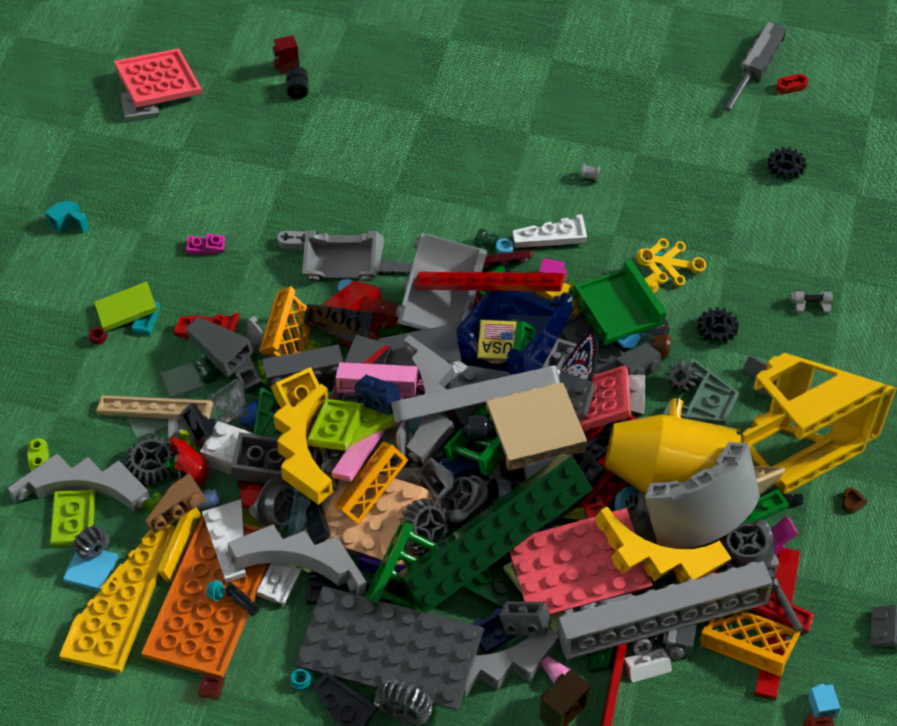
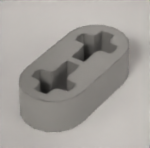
(294, 240)

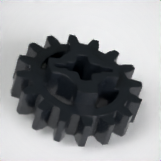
(787, 163)
(718, 325)

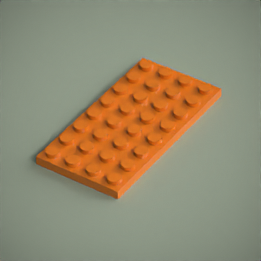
(190, 626)

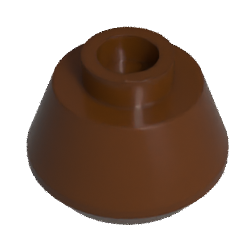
(662, 345)

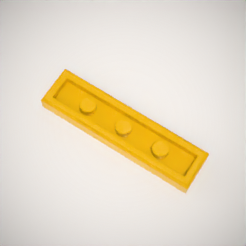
(178, 545)

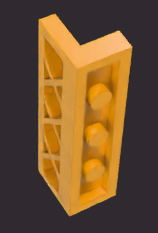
(366, 476)

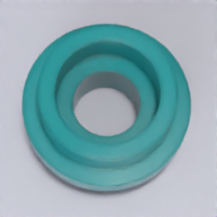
(215, 590)
(297, 674)

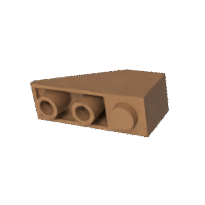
(177, 501)

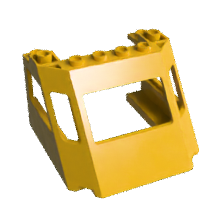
(847, 403)

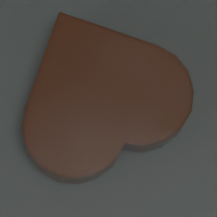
(852, 501)

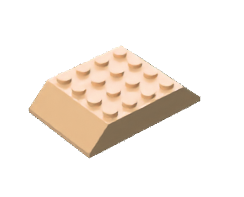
(379, 524)

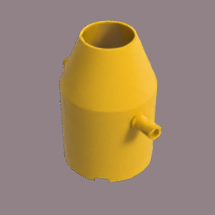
(665, 447)

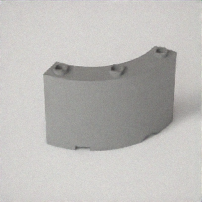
(439, 307)
(707, 504)

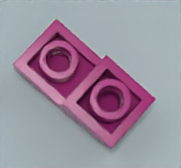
(205, 246)
(783, 533)

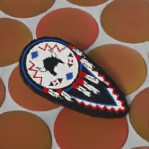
(583, 358)

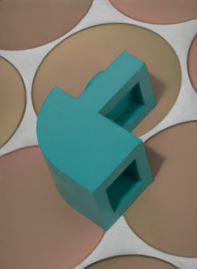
(66, 214)

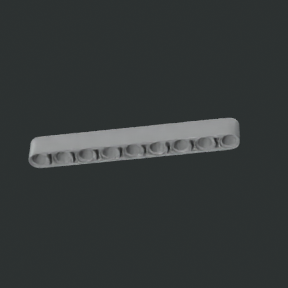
(472, 394)

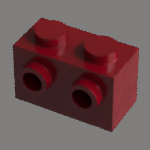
(285, 54)

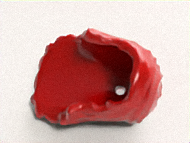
(190, 461)

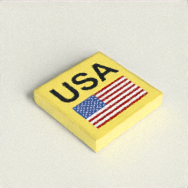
(495, 339)

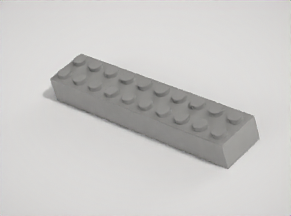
(664, 609)

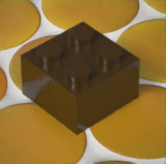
(564, 700)

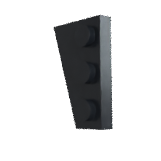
(344, 703)

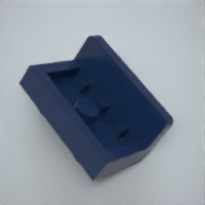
(494, 633)

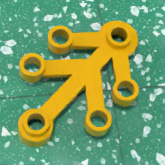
(668, 261)

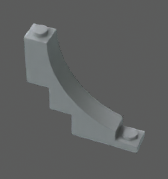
(435, 375)
(59, 476)
(324, 558)
(522, 659)

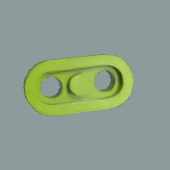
(38, 454)

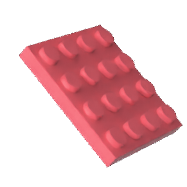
(157, 77)
(609, 399)

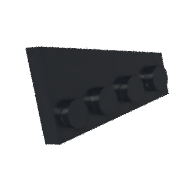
(339, 321)

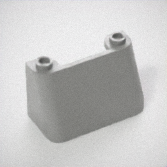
(342, 255)

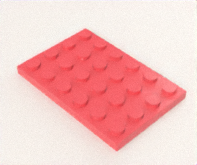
(574, 566)

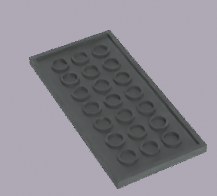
(389, 642)

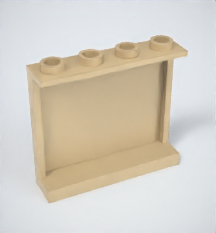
(536, 425)

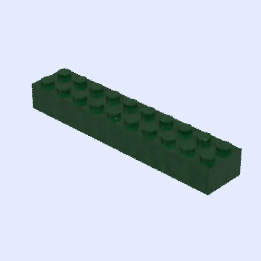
(494, 532)

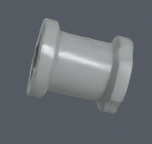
(590, 172)
(642, 646)

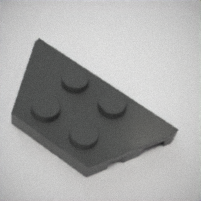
(470, 376)
(579, 391)

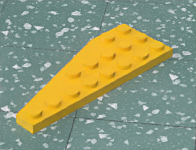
(109, 623)

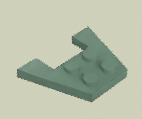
(712, 400)

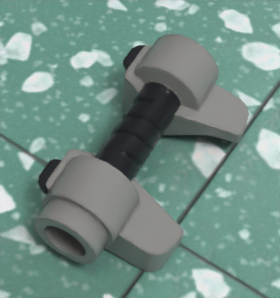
(799, 298)

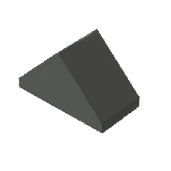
(437, 478)

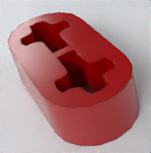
(792, 84)

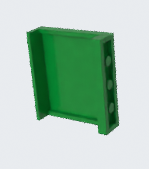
(618, 304)

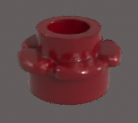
(97, 332)

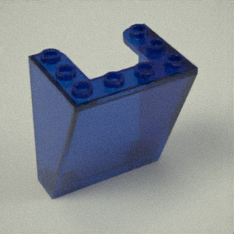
(541, 313)

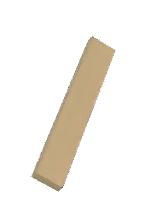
(149, 407)

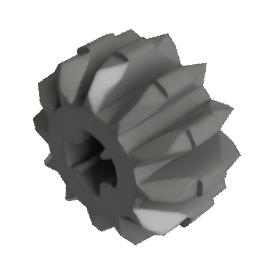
(678, 369)
(91, 542)

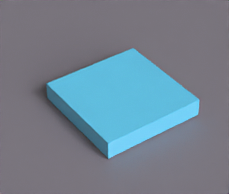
(91, 572)

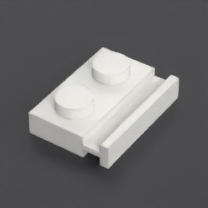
(278, 582)

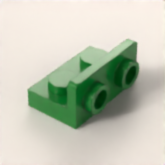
(523, 335)

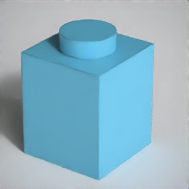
(824, 701)

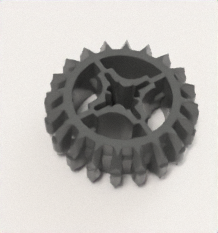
(152, 454)
(423, 513)
(403, 702)

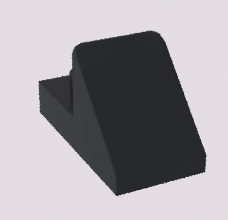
(197, 426)

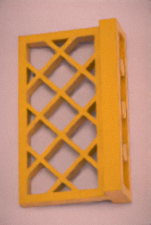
(278, 324)
(743, 649)

